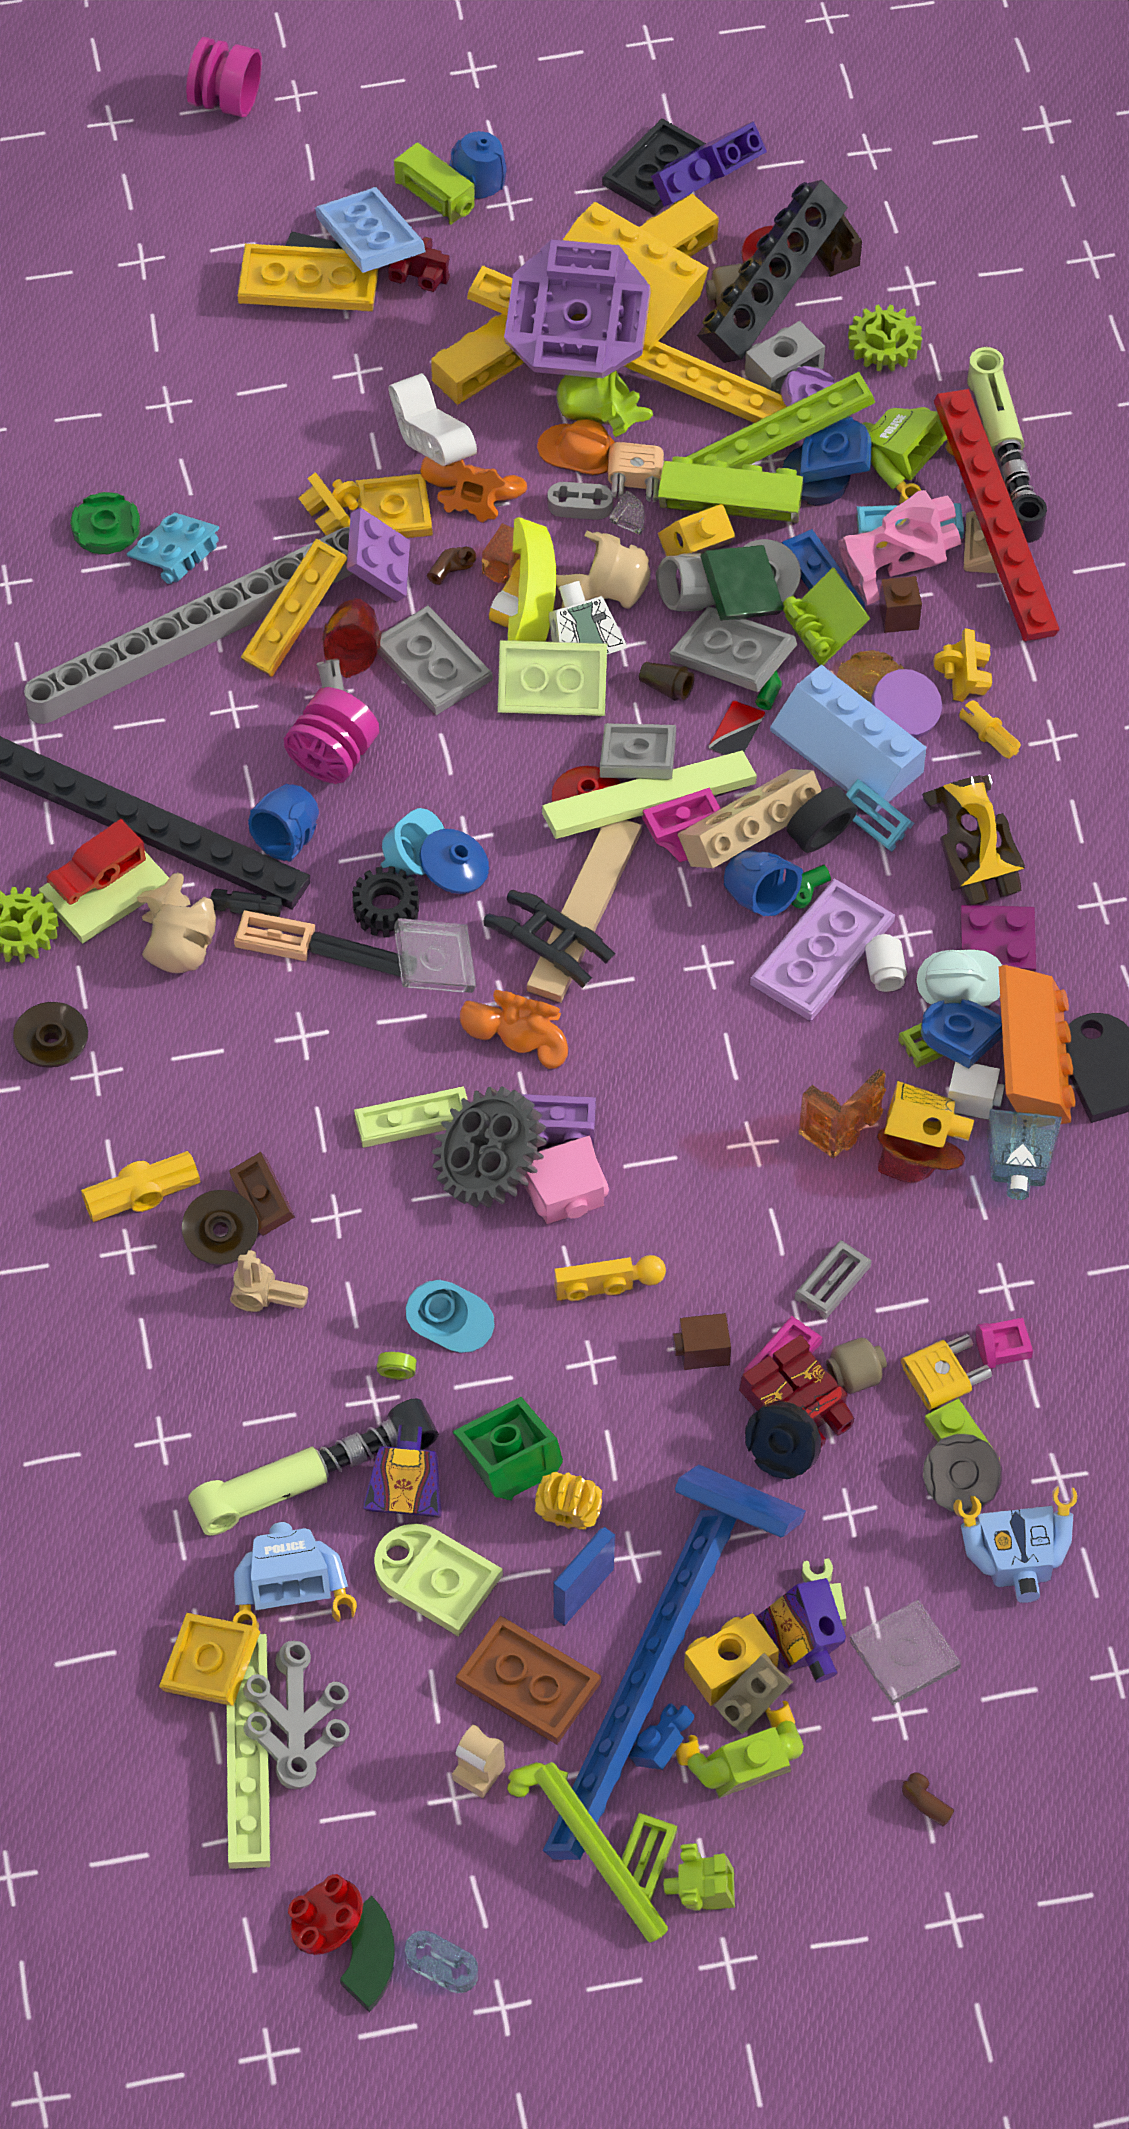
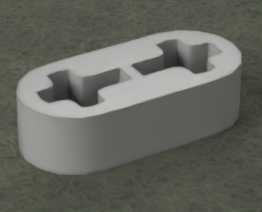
(580, 500)

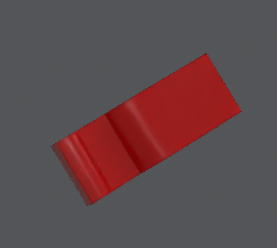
(99, 862)

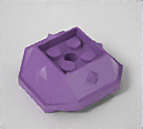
(577, 280)

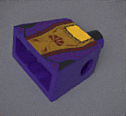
(405, 1478)
(806, 1628)

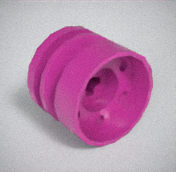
(224, 76)
(331, 735)

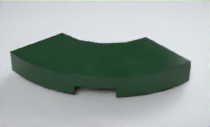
(371, 1956)

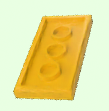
(304, 278)

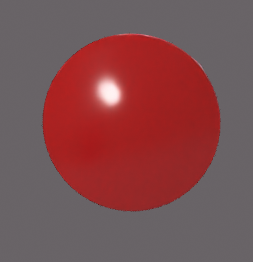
(325, 1915)

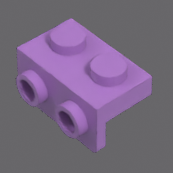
(565, 1117)

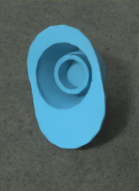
(403, 842)
(450, 1316)

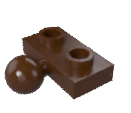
(262, 1190)

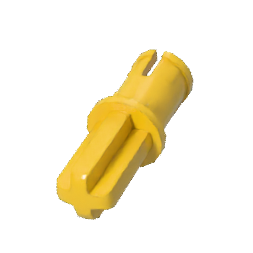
(990, 730)

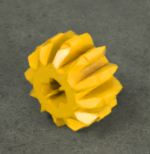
(568, 1500)

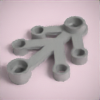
(294, 1719)

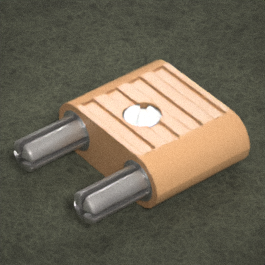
(635, 467)

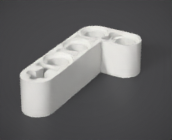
(427, 427)

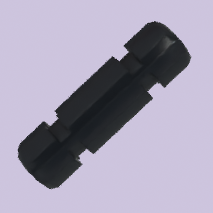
(246, 901)

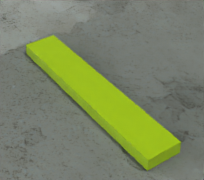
(789, 424)

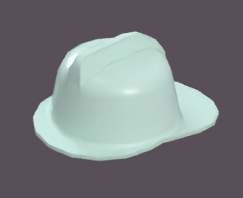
(959, 976)

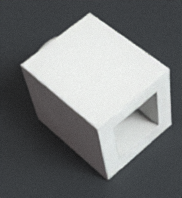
(975, 1090)

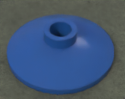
(447, 869)

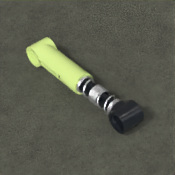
(1005, 438)
(222, 1504)

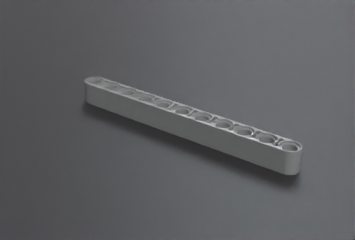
(167, 637)

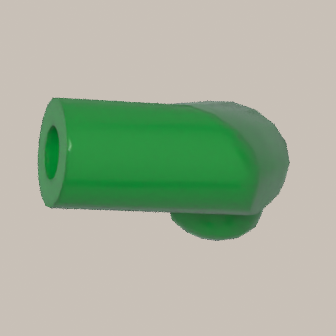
(769, 692)

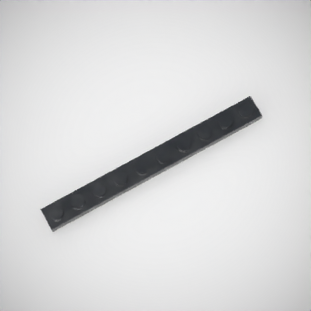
(152, 824)

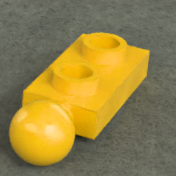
(607, 1277)

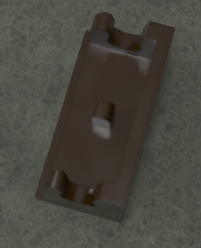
(841, 248)

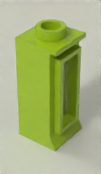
(434, 182)

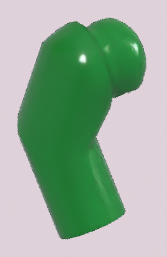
(810, 880)

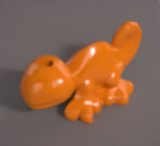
(474, 487)
(520, 1024)

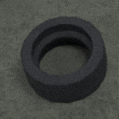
(821, 819)

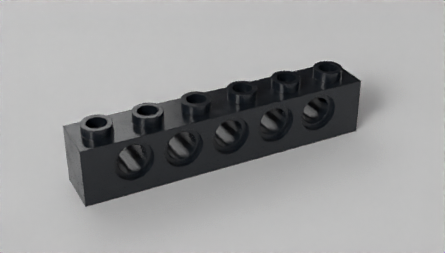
(823, 212)

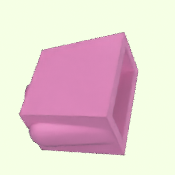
(567, 1181)

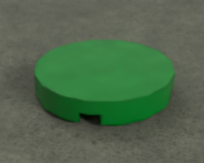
(105, 523)

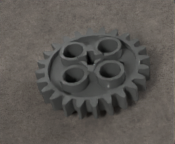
(489, 1147)

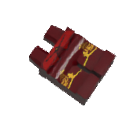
(799, 1379)

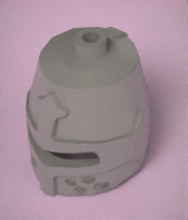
(694, 584)

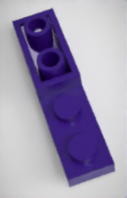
(708, 163)

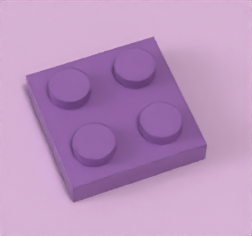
(378, 554)

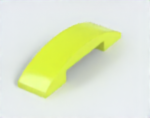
(536, 582)

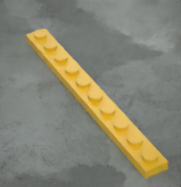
(660, 362)

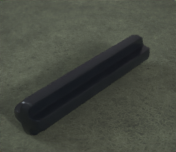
(355, 953)

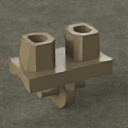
(752, 1694)

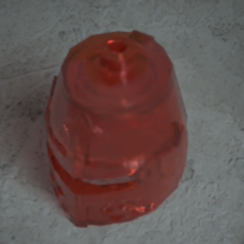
(353, 636)

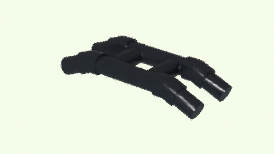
(555, 951)

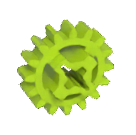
(884, 337)
(21, 924)

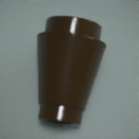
(668, 679)

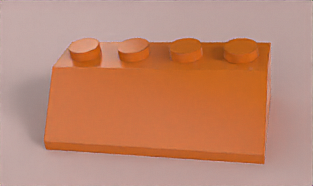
(1035, 1043)

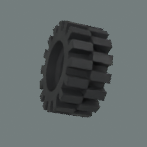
(384, 884)

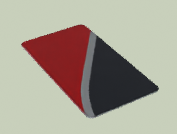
(736, 728)

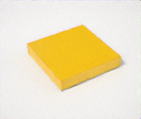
(398, 503)
(209, 1659)

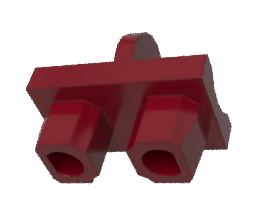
(429, 267)

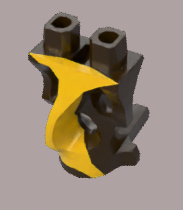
(983, 858)

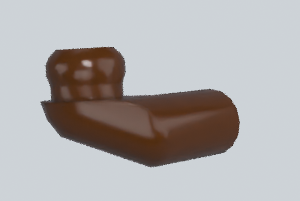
(450, 561)
(924, 1801)

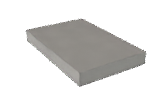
(733, 649)
(433, 660)

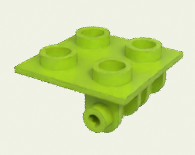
(826, 616)

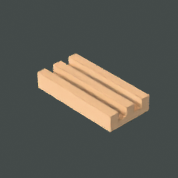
(272, 940)

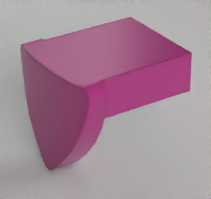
(1003, 1342)

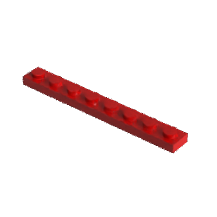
(996, 515)

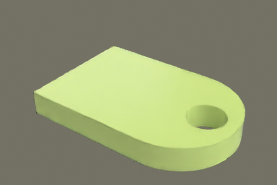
(437, 1575)

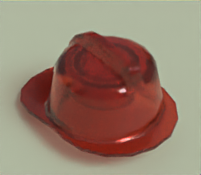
(913, 1160)

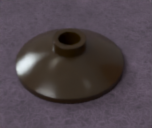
(49, 1022)
(216, 1209)

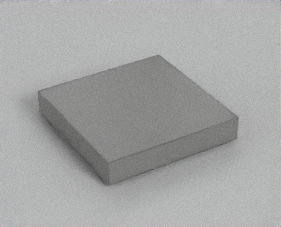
(638, 751)

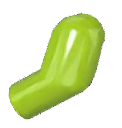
(523, 1778)

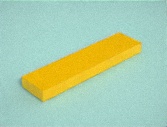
(294, 607)

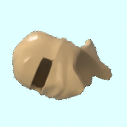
(615, 571)
(178, 931)

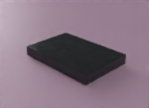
(633, 172)

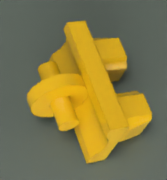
(319, 496)
(960, 664)

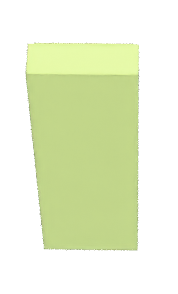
(407, 1117)

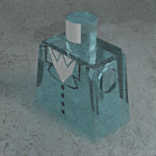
(1021, 1149)

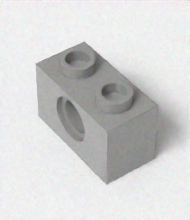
(786, 351)

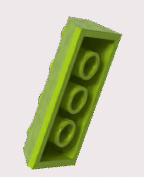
(741, 491)

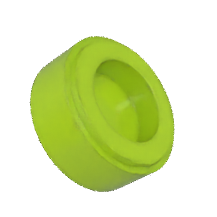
(396, 1365)

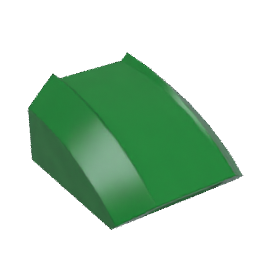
(510, 1448)

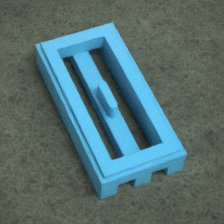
(897, 832)

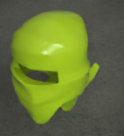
(602, 400)

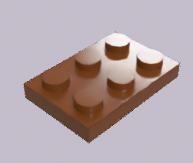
(528, 1680)

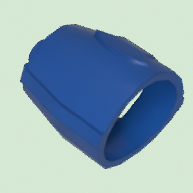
(481, 161)
(284, 818)
(758, 882)

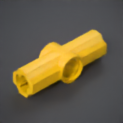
(140, 1186)

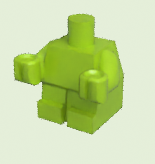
(702, 1881)

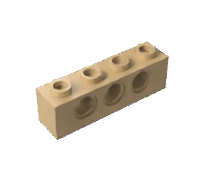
(748, 819)

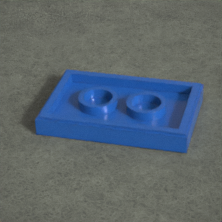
(739, 1501)

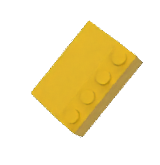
(672, 275)

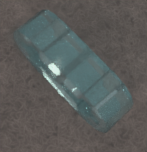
(436, 1969)

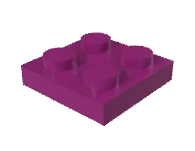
(1001, 931)

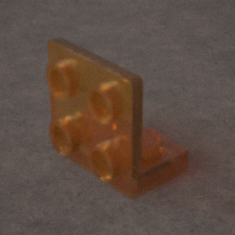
(838, 1126)

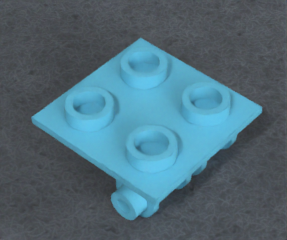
(176, 545)

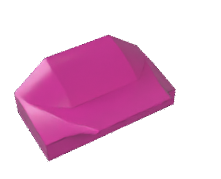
(677, 815)

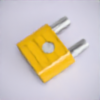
(938, 1373)

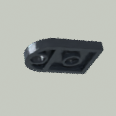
(1100, 1065)

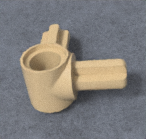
(257, 1287)

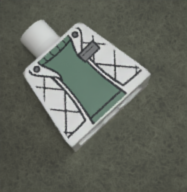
(584, 620)

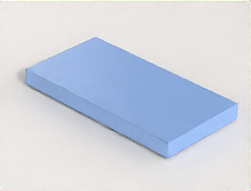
(369, 229)

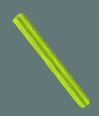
(601, 1852)

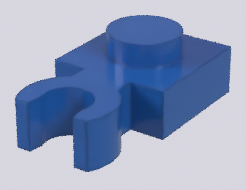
(661, 1741)

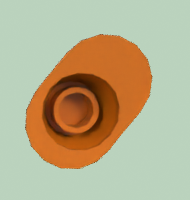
(576, 446)

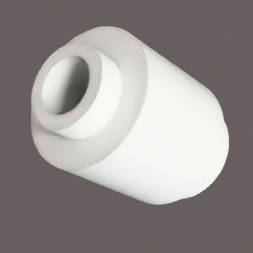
(886, 963)

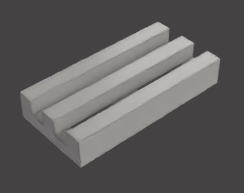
(815, 1302)

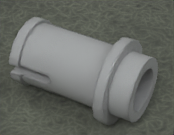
(330, 674)

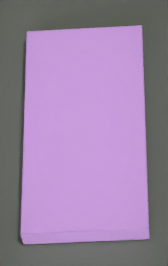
(821, 950)

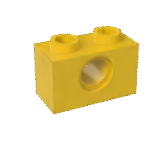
(716, 1675)

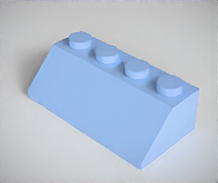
(848, 737)

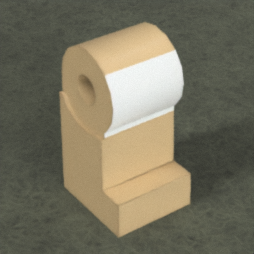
(479, 1761)

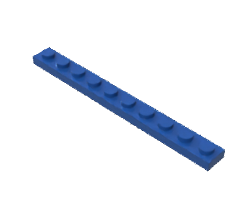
(644, 1675)

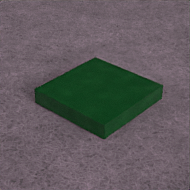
(742, 582)

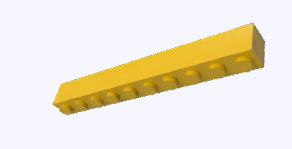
(485, 357)

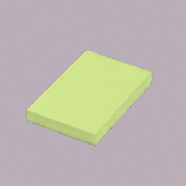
(552, 677)
(108, 905)

